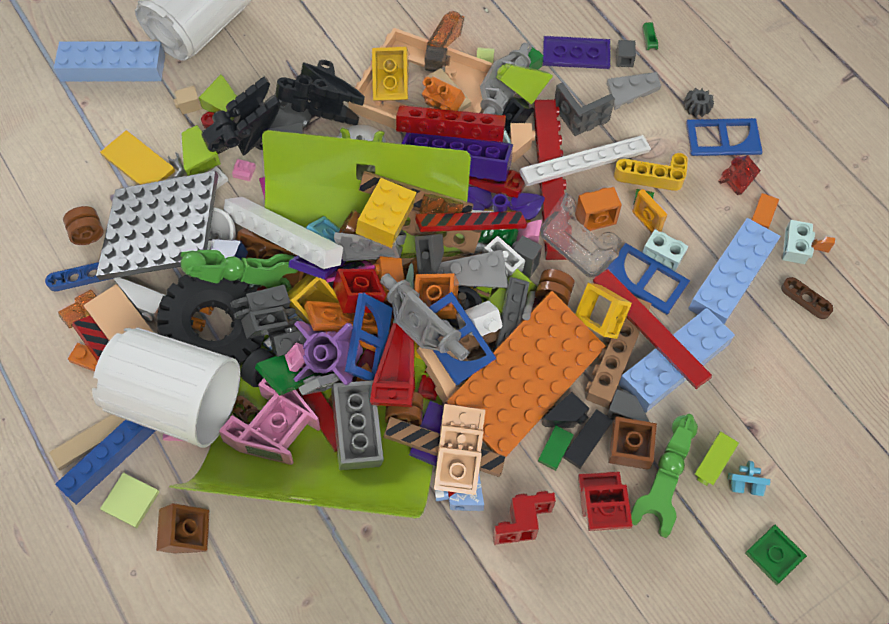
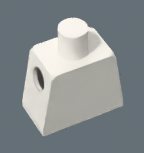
(484, 317)

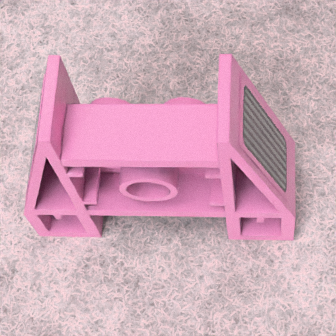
(273, 426)

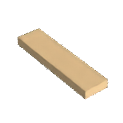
(84, 442)

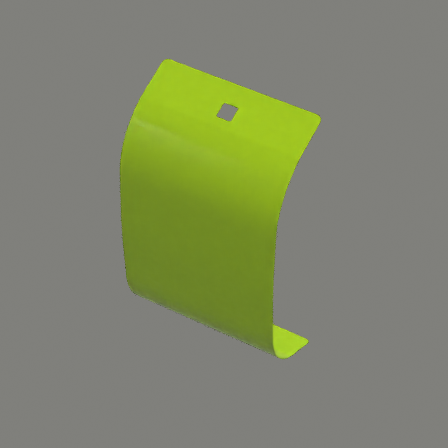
(303, 183)

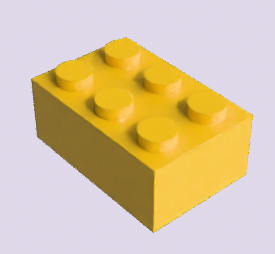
(385, 213)

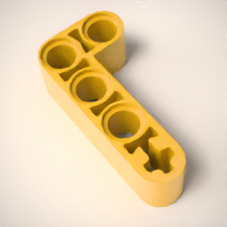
(629, 172)

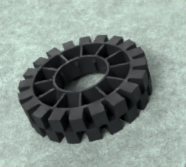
(194, 294)

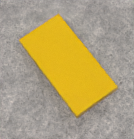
(136, 160)

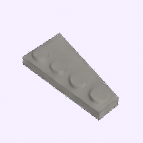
(478, 270)
(319, 383)

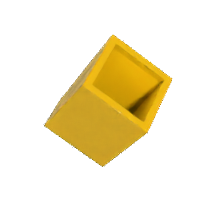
(310, 289)

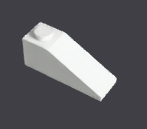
(142, 298)

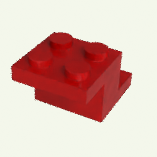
(604, 501)
(524, 517)

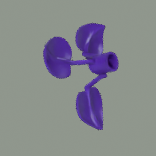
(527, 203)

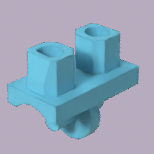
(758, 484)

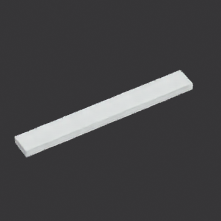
(584, 160)

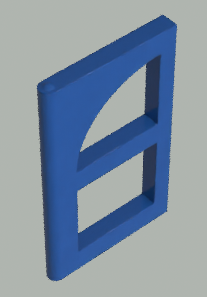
(749, 146)
(618, 270)
(382, 315)
(461, 370)

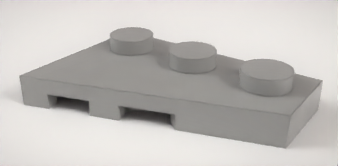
(631, 87)
(361, 248)

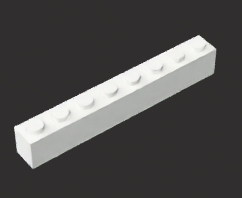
(284, 232)

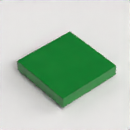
(776, 554)

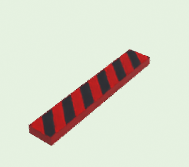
(470, 221)
(91, 335)

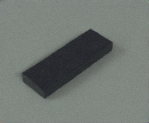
(588, 439)

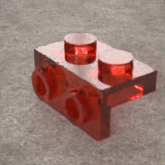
(740, 174)

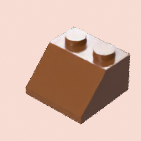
(182, 529)

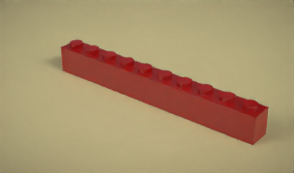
(548, 148)

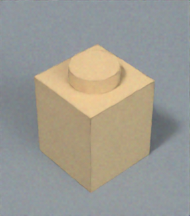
(187, 100)

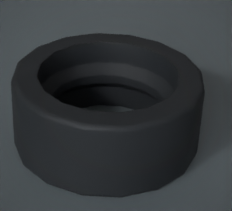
(248, 371)

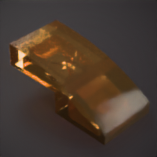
(438, 204)
(77, 310)

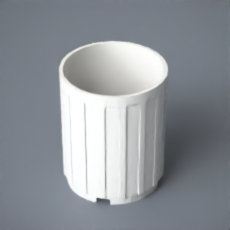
(186, 24)
(167, 385)

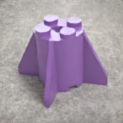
(326, 351)

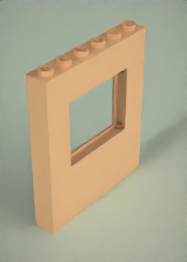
(463, 70)

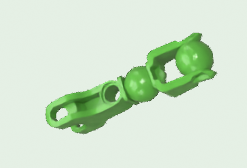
(213, 266)
(670, 467)

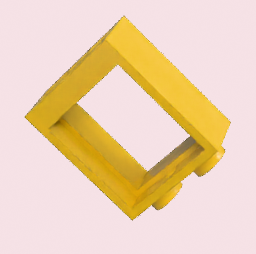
(618, 308)

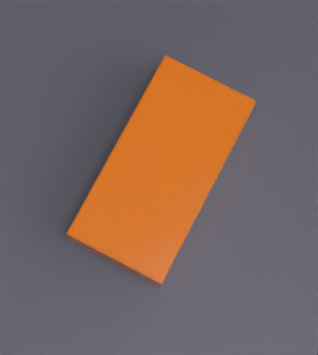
(765, 210)

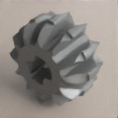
(699, 102)

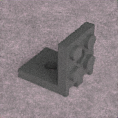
(583, 118)

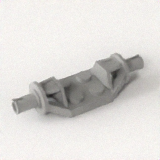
(494, 92)
(420, 320)

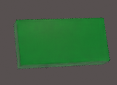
(555, 448)

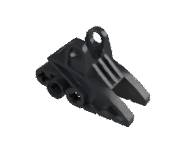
(323, 90)
(249, 122)

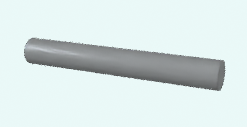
(528, 305)

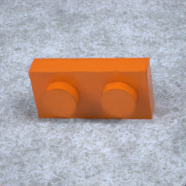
(83, 357)

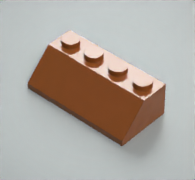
(264, 249)

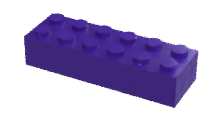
(488, 158)

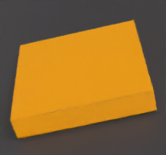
(649, 212)

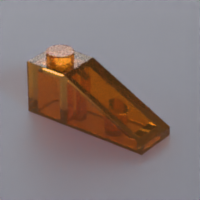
(447, 30)

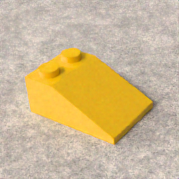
(390, 73)

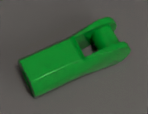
(650, 36)

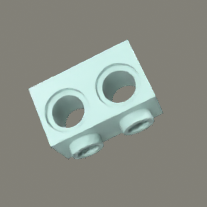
(795, 241)
(663, 252)

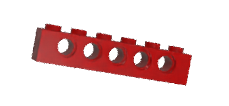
(450, 123)

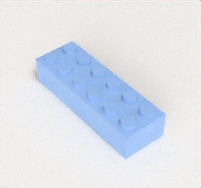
(109, 61)
(735, 270)
(656, 377)

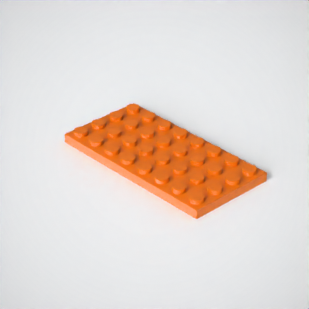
(530, 373)

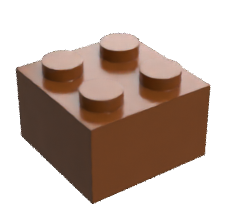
(632, 443)

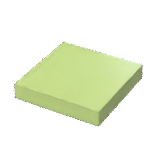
(129, 500)

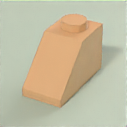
(521, 137)

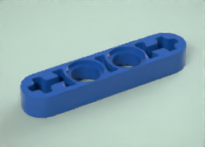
(83, 278)

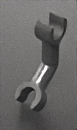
(177, 163)

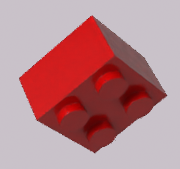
(351, 282)

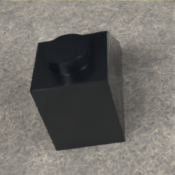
(516, 112)
(567, 413)

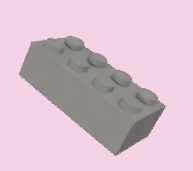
(356, 426)

